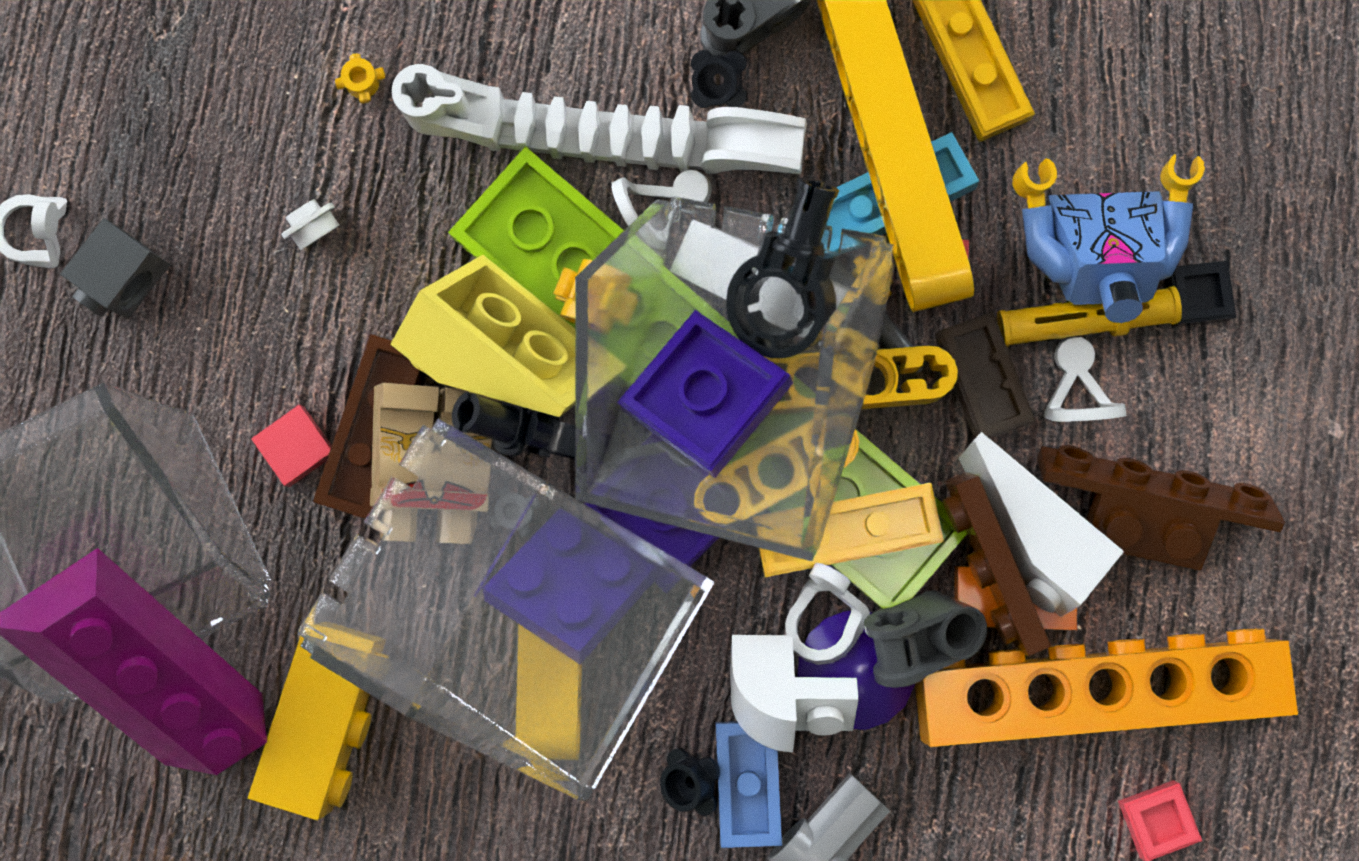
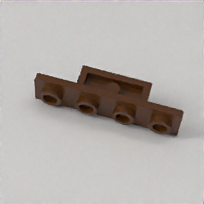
(1157, 511)

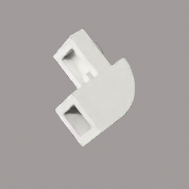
(776, 703)

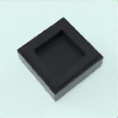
(1204, 293)

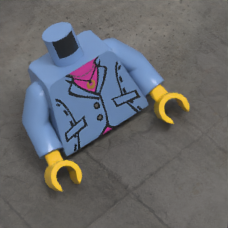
(1107, 244)

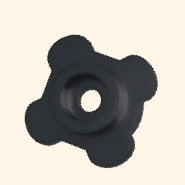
(706, 91)
(677, 785)

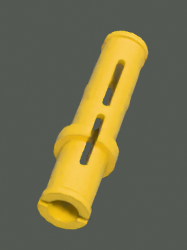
(1024, 324)

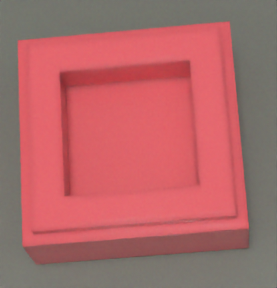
(293, 445)
(1160, 821)

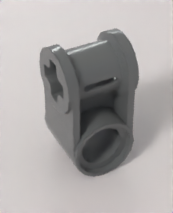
(753, 20)
(923, 637)

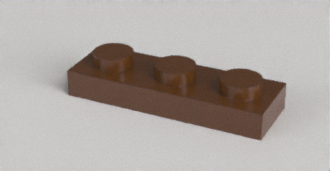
(348, 469)
(994, 564)

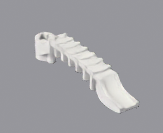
(479, 113)

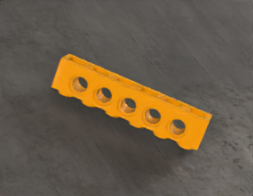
(1257, 688)

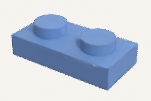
(747, 789)

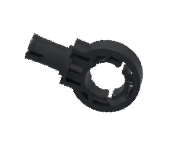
(807, 276)
(514, 427)

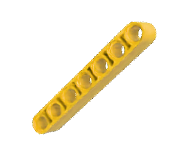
(897, 152)

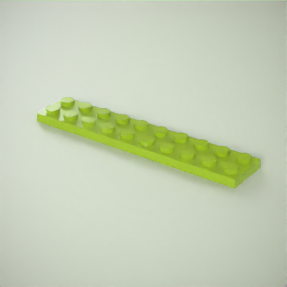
(539, 224)

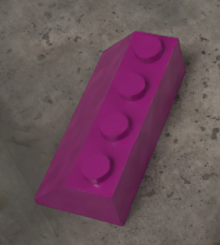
(138, 666)

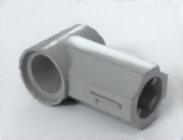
(834, 827)

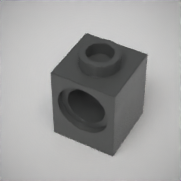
(113, 271)

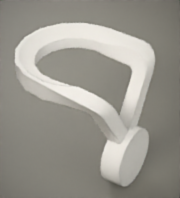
(687, 184)
(44, 226)
(1075, 358)
(827, 579)

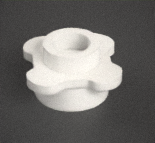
(310, 223)

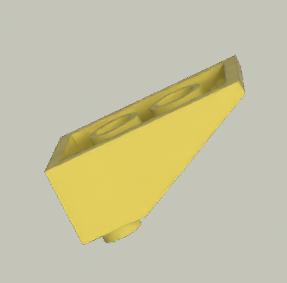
(491, 339)

